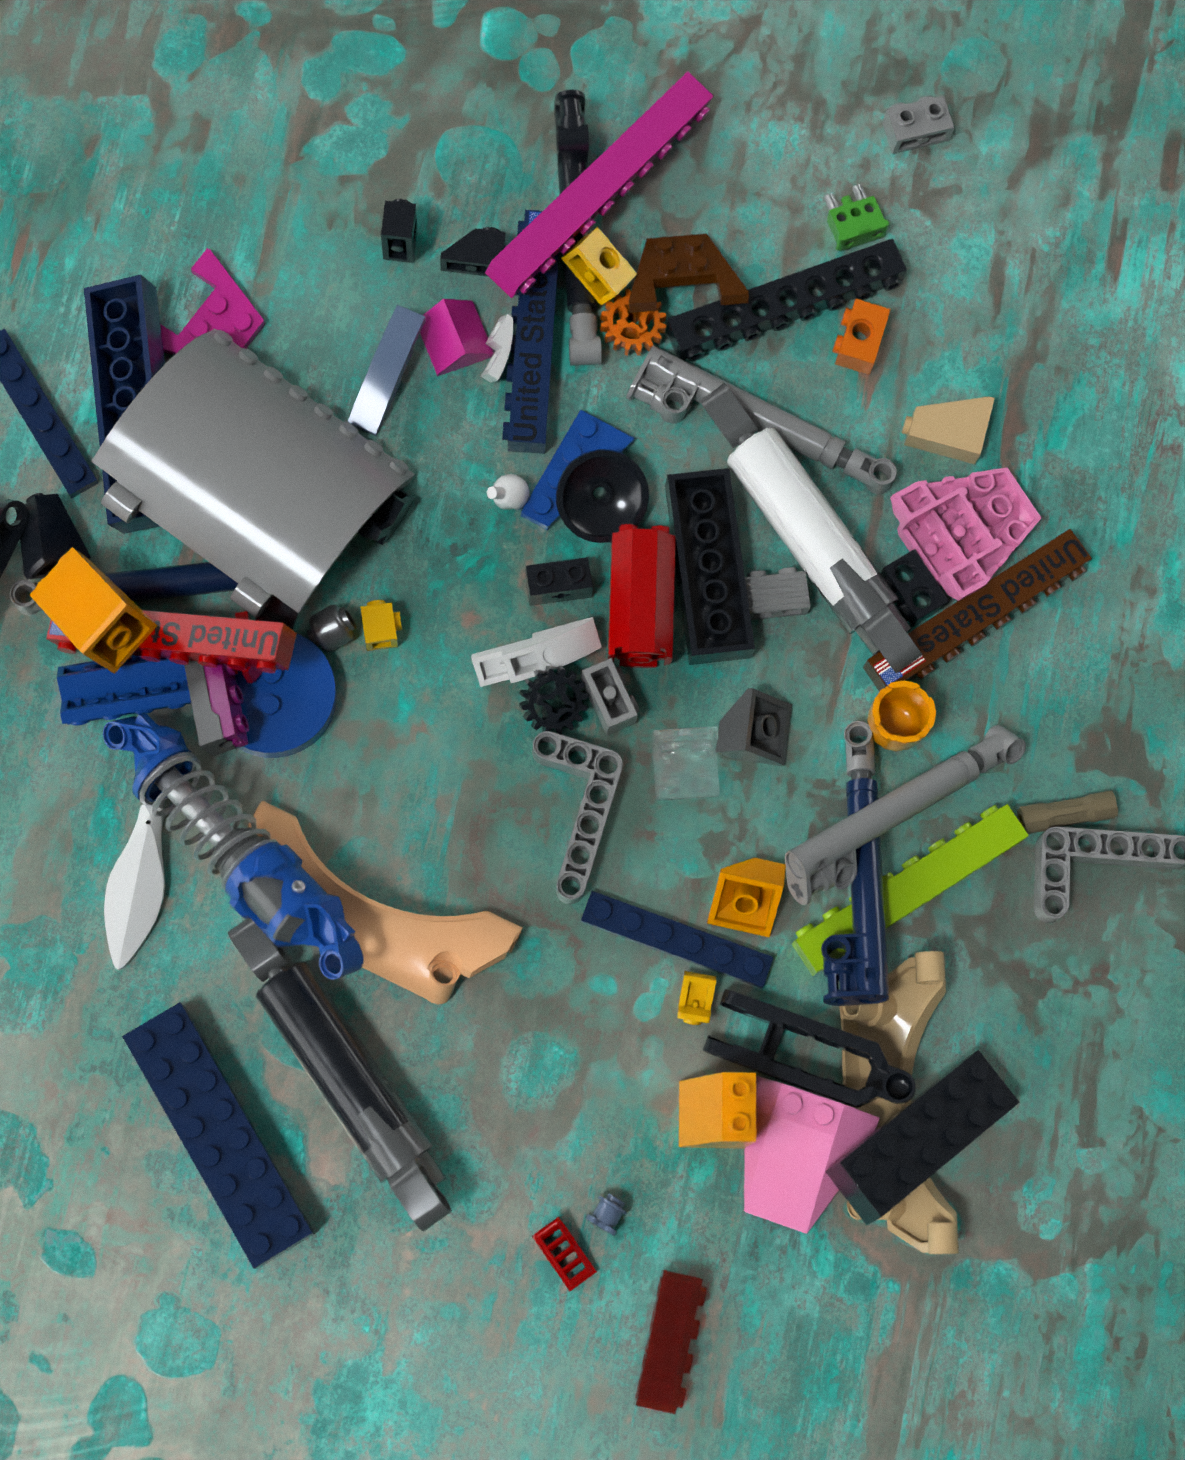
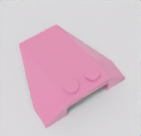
(794, 1146)

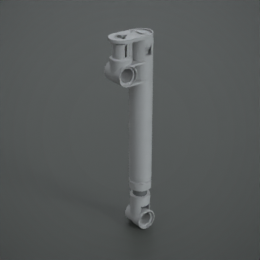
(672, 379)
(831, 855)

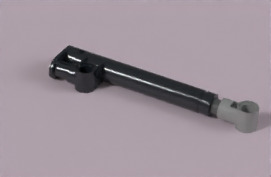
(572, 161)

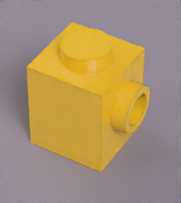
(380, 625)

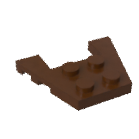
(683, 262)

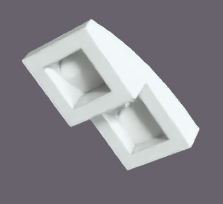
(500, 341)

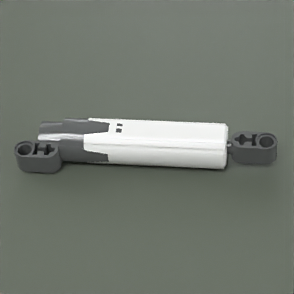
(813, 532)

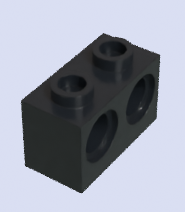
(920, 585)

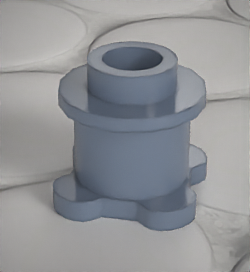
(607, 1213)

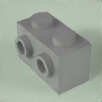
(917, 124)
(609, 697)

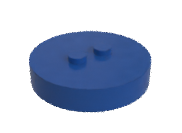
(289, 706)

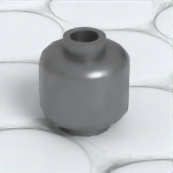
(331, 627)

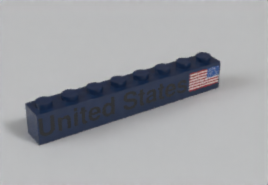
(531, 360)

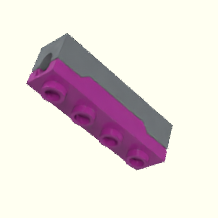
(216, 707)

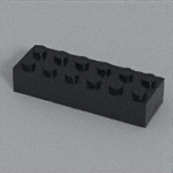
(709, 566)
(922, 1137)

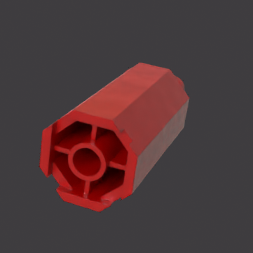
(641, 596)

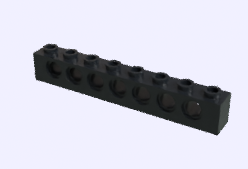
(881, 258)

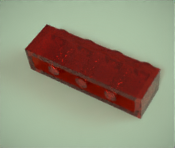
(668, 1342)

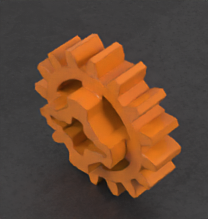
(629, 334)

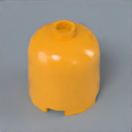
(901, 716)

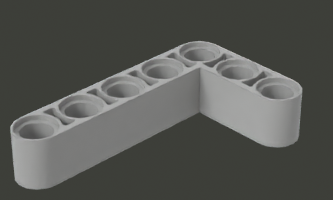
(588, 809)
(1100, 854)

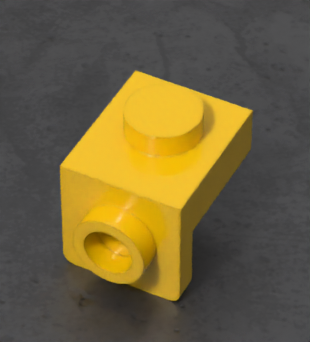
(696, 998)

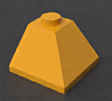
(748, 896)

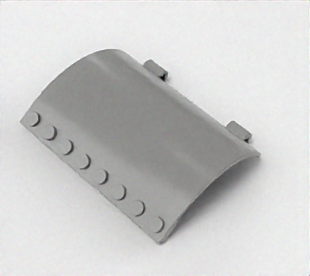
(245, 471)

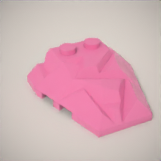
(964, 526)

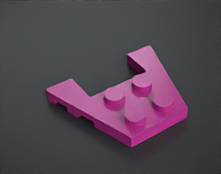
(223, 310)

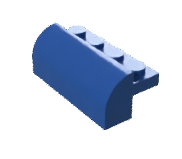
(137, 687)

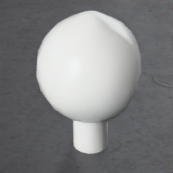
(509, 492)

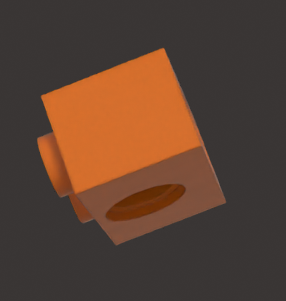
(870, 321)

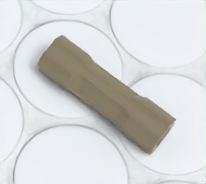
(1073, 811)

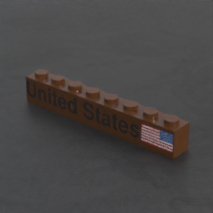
(987, 608)

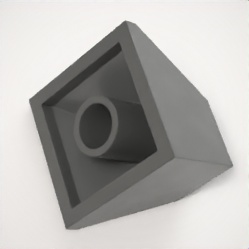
(755, 729)

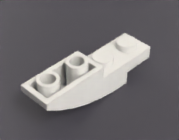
(546, 648)

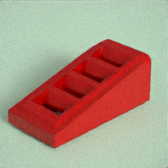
(554, 1261)

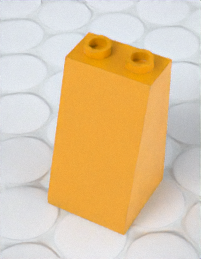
(92, 611)
(718, 1111)

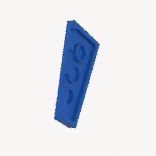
(584, 435)

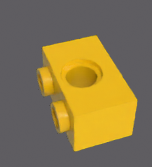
(599, 266)

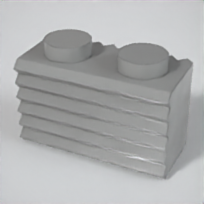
(777, 594)

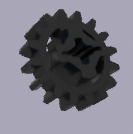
(555, 687)

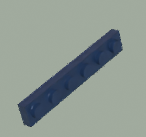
(43, 420)
(676, 939)

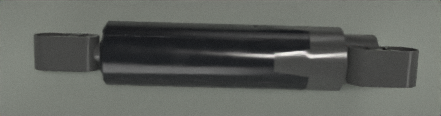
(345, 1075)

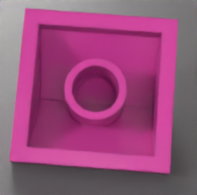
(454, 336)

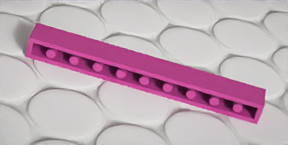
(598, 186)

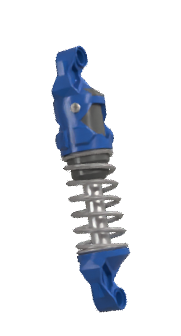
(255, 871)

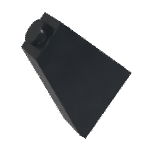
(47, 535)

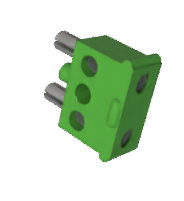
(855, 221)

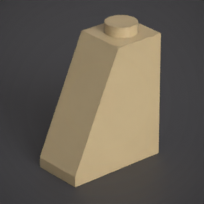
(950, 428)

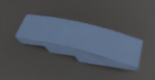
(386, 370)

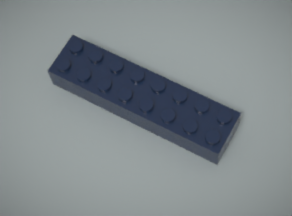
(124, 358)
(218, 1135)

